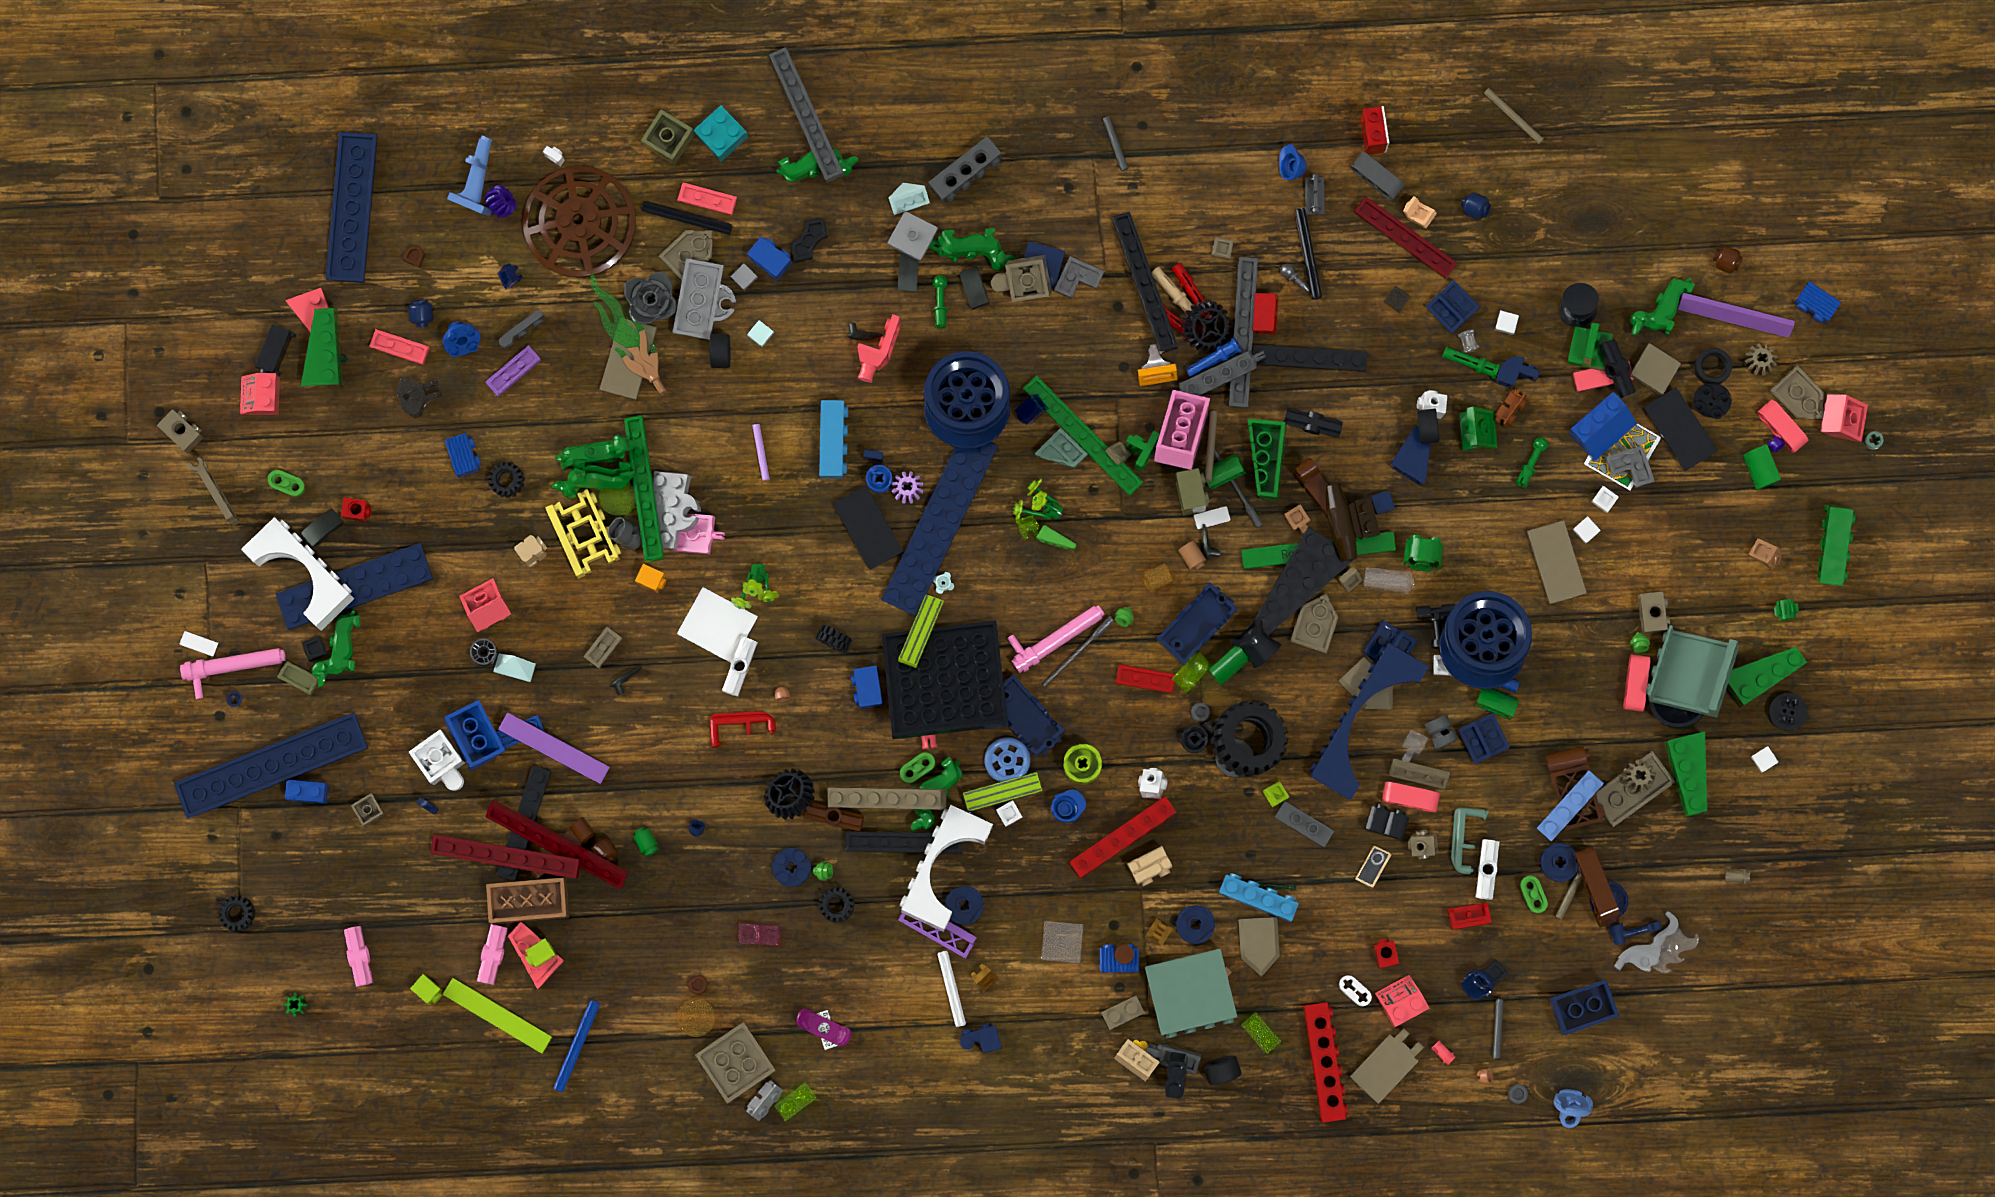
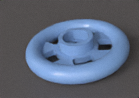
(1003, 743)

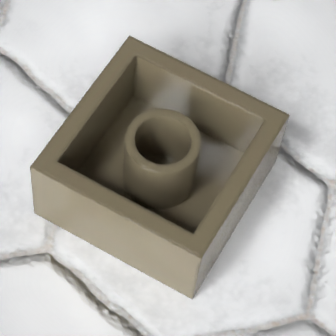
(368, 809)

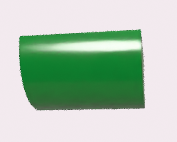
(1761, 467)
(1226, 471)
(1228, 665)
(1497, 703)

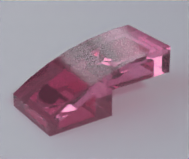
(759, 934)

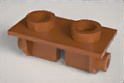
(1515, 402)

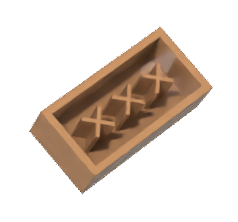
(527, 901)

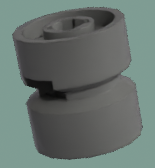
(625, 533)
(1437, 726)

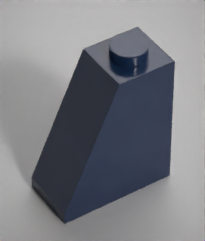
(1412, 458)

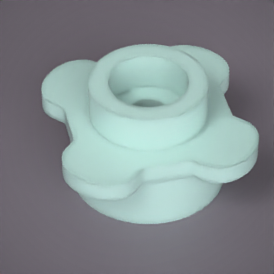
(947, 586)

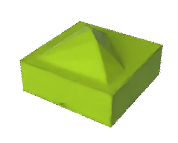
(1276, 794)

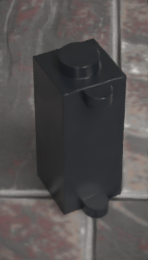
(274, 350)

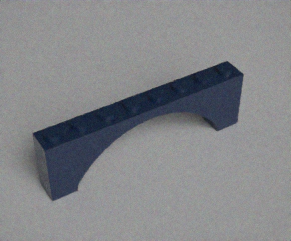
(1391, 669)

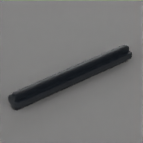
(686, 217)
(1308, 254)

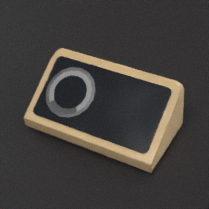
(1373, 866)

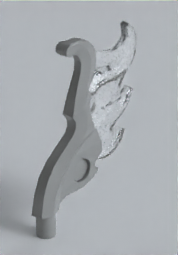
(1662, 951)

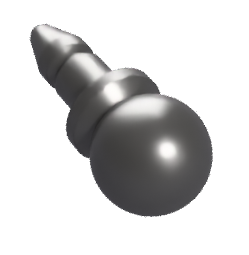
(1288, 272)

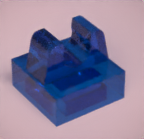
(508, 276)

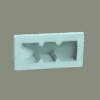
(908, 197)
(514, 667)

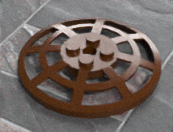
(582, 232)

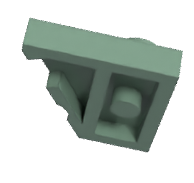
(1062, 450)

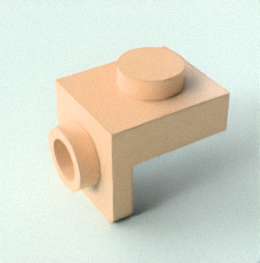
(1419, 212)

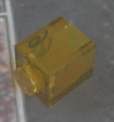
(1157, 578)

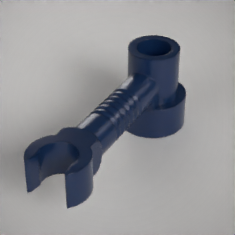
(1619, 933)

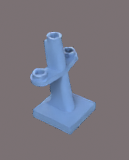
(471, 195)

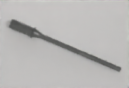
(1249, 509)
(1098, 631)

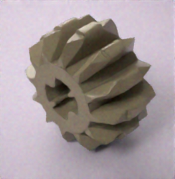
(1762, 366)
(1639, 769)

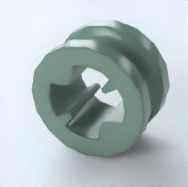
(1872, 446)

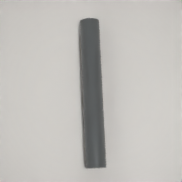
(1115, 143)
(1498, 1028)

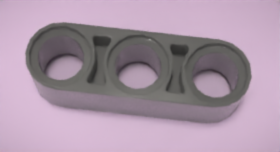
(1377, 176)

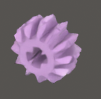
(907, 494)

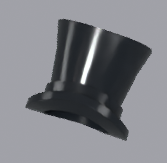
(1579, 305)
(1256, 644)

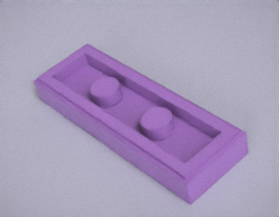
(513, 371)

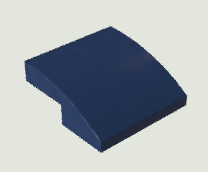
(1054, 259)
(1452, 306)
(1385, 634)
(1484, 738)

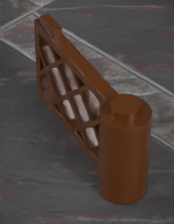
(1568, 762)

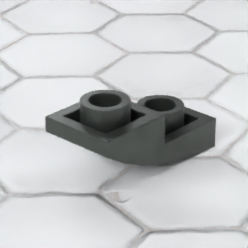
(907, 273)
(974, 288)
(320, 528)

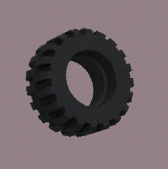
(1268, 724)

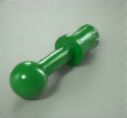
(940, 283)
(1540, 445)

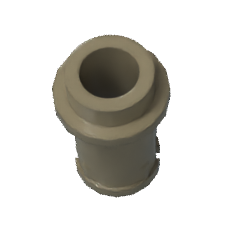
(1737, 876)

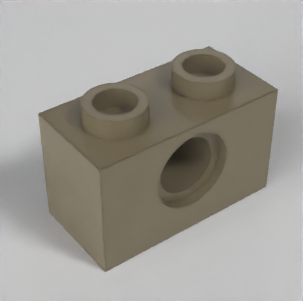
(170, 426)
(1648, 623)

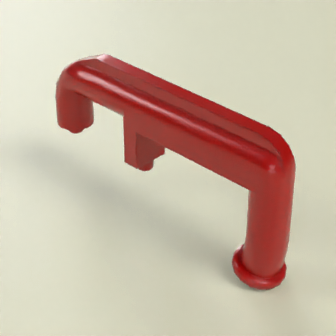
(736, 719)

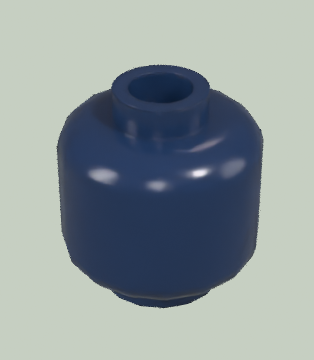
(1476, 206)
(420, 313)

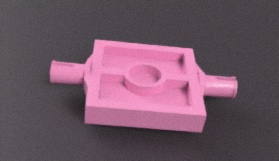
(700, 538)

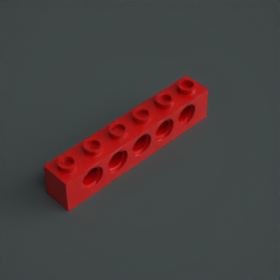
(1122, 837)
(1325, 1012)

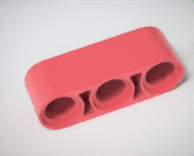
(1782, 426)
(1636, 683)
(1410, 797)

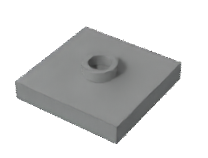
(912, 236)

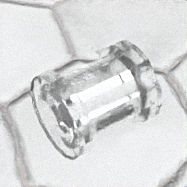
(1468, 341)

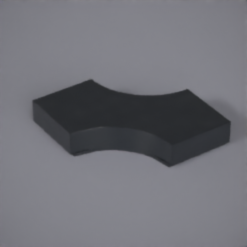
(814, 232)

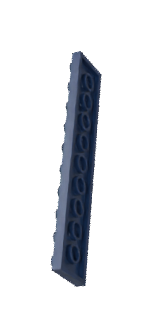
(938, 527)
(271, 765)

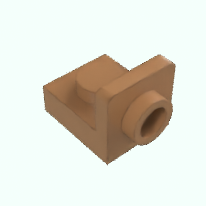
(1766, 553)

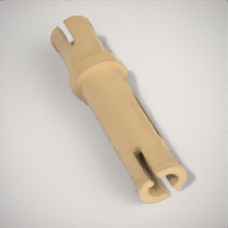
(1166, 283)

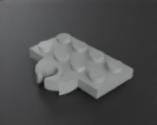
(701, 299)
(673, 505)

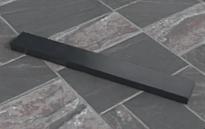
(1144, 282)

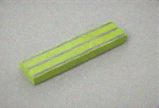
(921, 631)
(1002, 792)

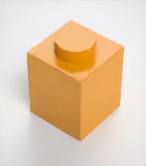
(651, 578)

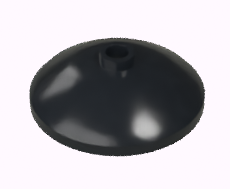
(1674, 717)

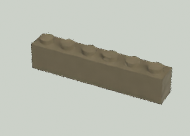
(887, 797)

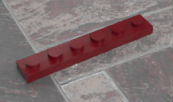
(1405, 237)

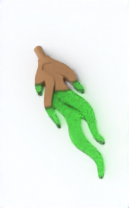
(633, 341)

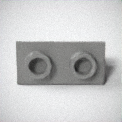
(759, 1108)

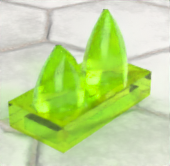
(1191, 672)
(1261, 1033)
(795, 1101)

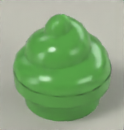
(1124, 616)
(1640, 643)
(823, 871)

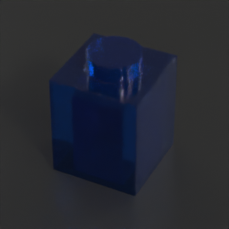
(1031, 409)

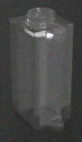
(1388, 580)

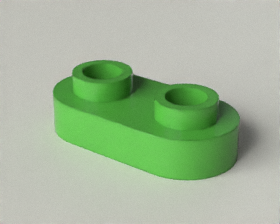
(286, 484)
(916, 766)
(1533, 894)

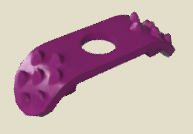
(810, 1022)

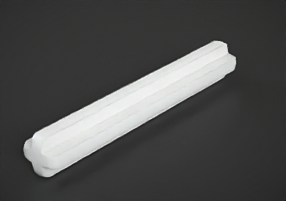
(951, 989)

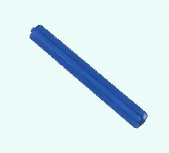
(576, 1045)

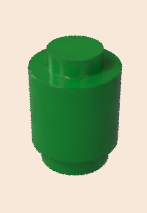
(645, 841)

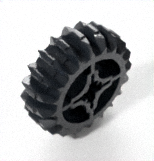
(1216, 315)
(790, 801)

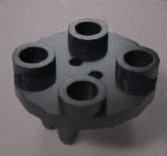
(1720, 404)
(1787, 721)

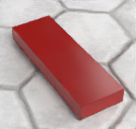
(1145, 679)

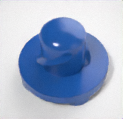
(461, 339)

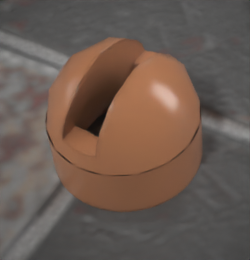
(782, 694)
(1486, 1076)

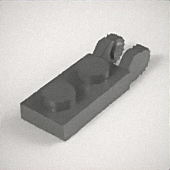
(520, 330)

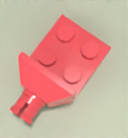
(875, 359)

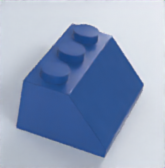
(1603, 426)
(474, 735)

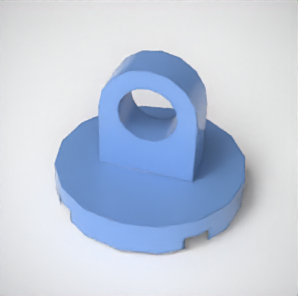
(1572, 1103)

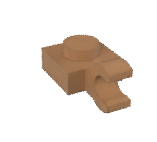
(1297, 519)

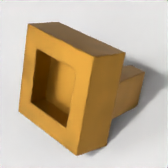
(1159, 931)
(984, 978)

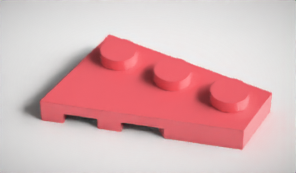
(306, 304)
(523, 939)

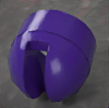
(1776, 445)

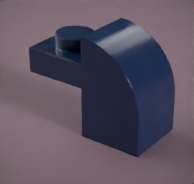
(1512, 369)

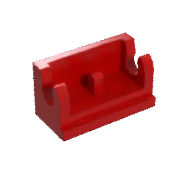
(1265, 313)
(1469, 916)

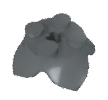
(637, 292)

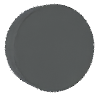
(1200, 712)
(1517, 1094)

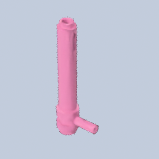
(1034, 654)
(202, 669)

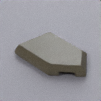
(690, 245)
(1800, 395)
(1315, 625)
(1354, 677)
(1259, 943)

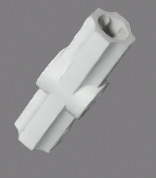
(736, 678)
(1486, 882)

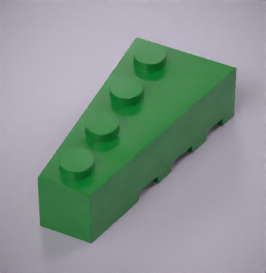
(323, 350)
(1268, 448)
(1835, 544)
(1757, 677)
(1688, 767)

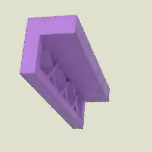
(953, 929)

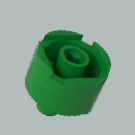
(1423, 553)

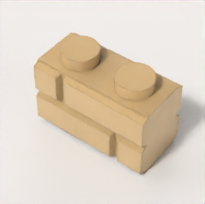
(531, 550)
(1149, 866)

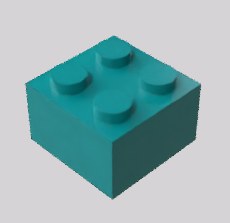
(720, 133)

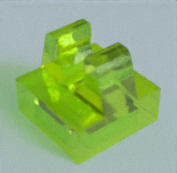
(1027, 524)

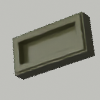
(298, 678)

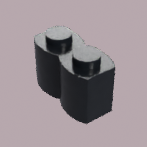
(1386, 822)
(1176, 1075)

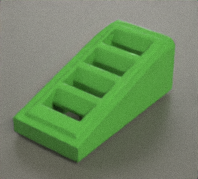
(1053, 538)

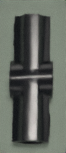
(1617, 368)
(1313, 423)

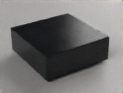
(314, 648)
(1496, 971)

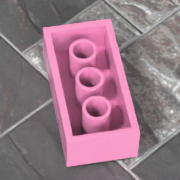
(1182, 429)

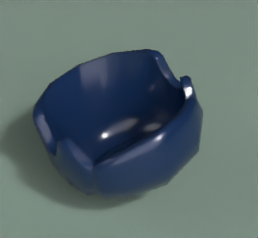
(1478, 984)

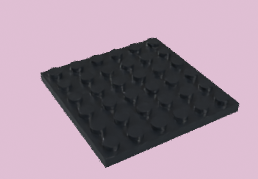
(952, 687)

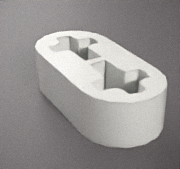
(1358, 987)

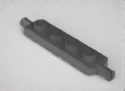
(1221, 374)

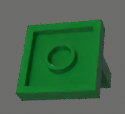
(1585, 347)
(1478, 429)
(1145, 451)

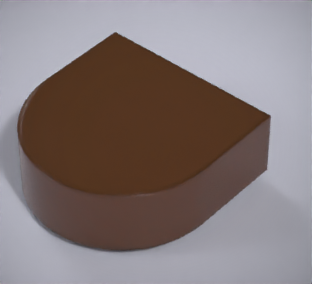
(414, 255)

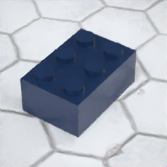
(1583, 1007)

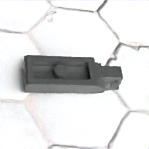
(1163, 1051)

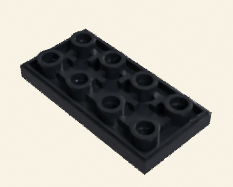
(1680, 429)
(868, 527)

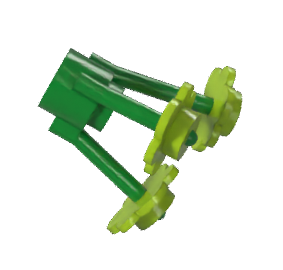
(1052, 508)
(753, 587)

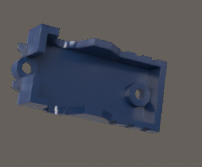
(1197, 624)
(1030, 719)

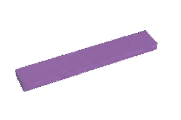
(1736, 315)
(554, 748)

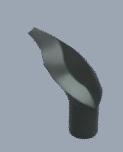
(863, 335)
(1207, 551)
(617, 683)

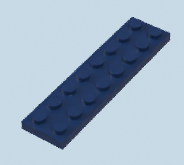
(351, 207)
(367, 581)

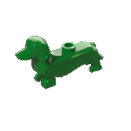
(808, 166)
(975, 245)
(1666, 309)
(596, 452)
(593, 477)
(342, 649)
(946, 780)

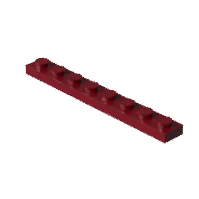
(556, 843)
(505, 856)

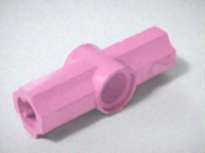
(492, 954)
(358, 956)

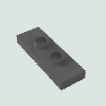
(1304, 824)

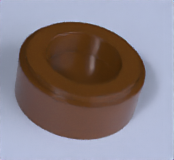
(1124, 954)
(698, 984)

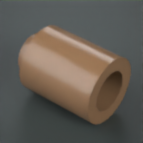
(1192, 556)

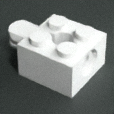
(439, 761)

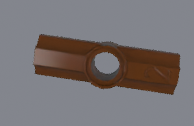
(846, 819)

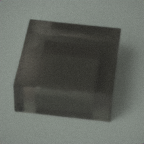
(1397, 299)

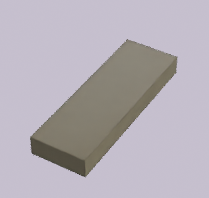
(1419, 773)

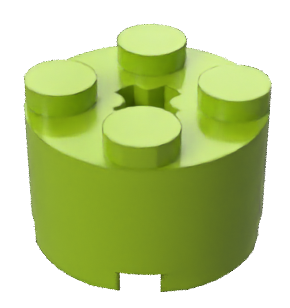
(1080, 753)

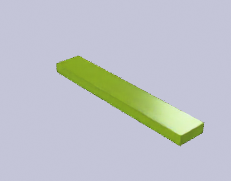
(497, 1015)

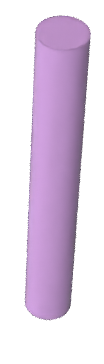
(761, 452)

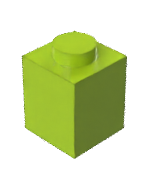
(540, 953)
(427, 989)

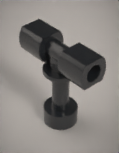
(1435, 615)

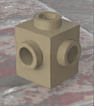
(1429, 842)

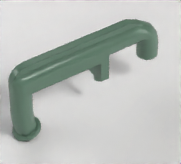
(1458, 836)

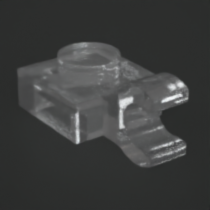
(1413, 744)

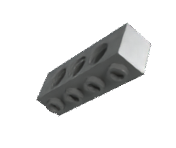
(984, 148)

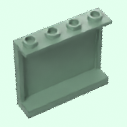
(1692, 672)
(1191, 993)

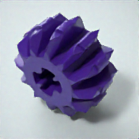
(500, 201)

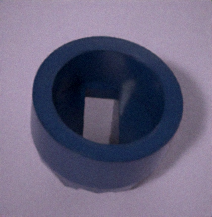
(238, 698)
(696, 828)

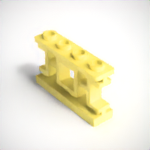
(570, 539)

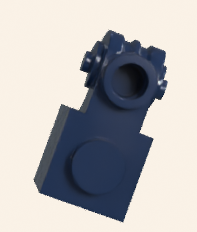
(987, 1037)

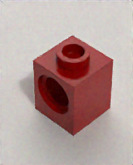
(348, 506)
(1386, 962)

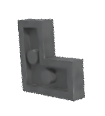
(1075, 272)
(1632, 460)

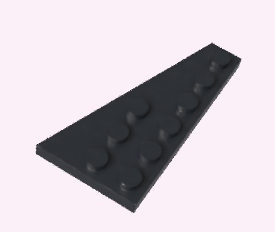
(1305, 573)

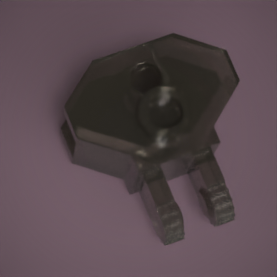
(417, 396)

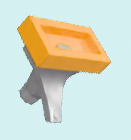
(1156, 369)

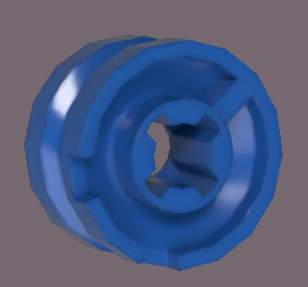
(873, 473)

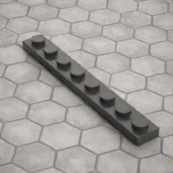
(806, 115)
(1244, 326)

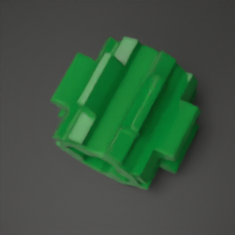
(1786, 609)
(290, 1005)

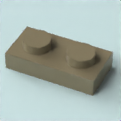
(603, 647)
(1122, 1012)

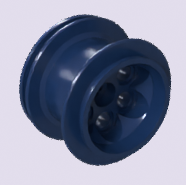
(966, 369)
(1499, 613)

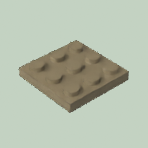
(735, 1062)

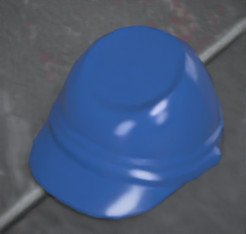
(1291, 163)
(1068, 806)

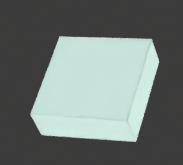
(760, 333)

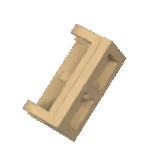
(1136, 1060)

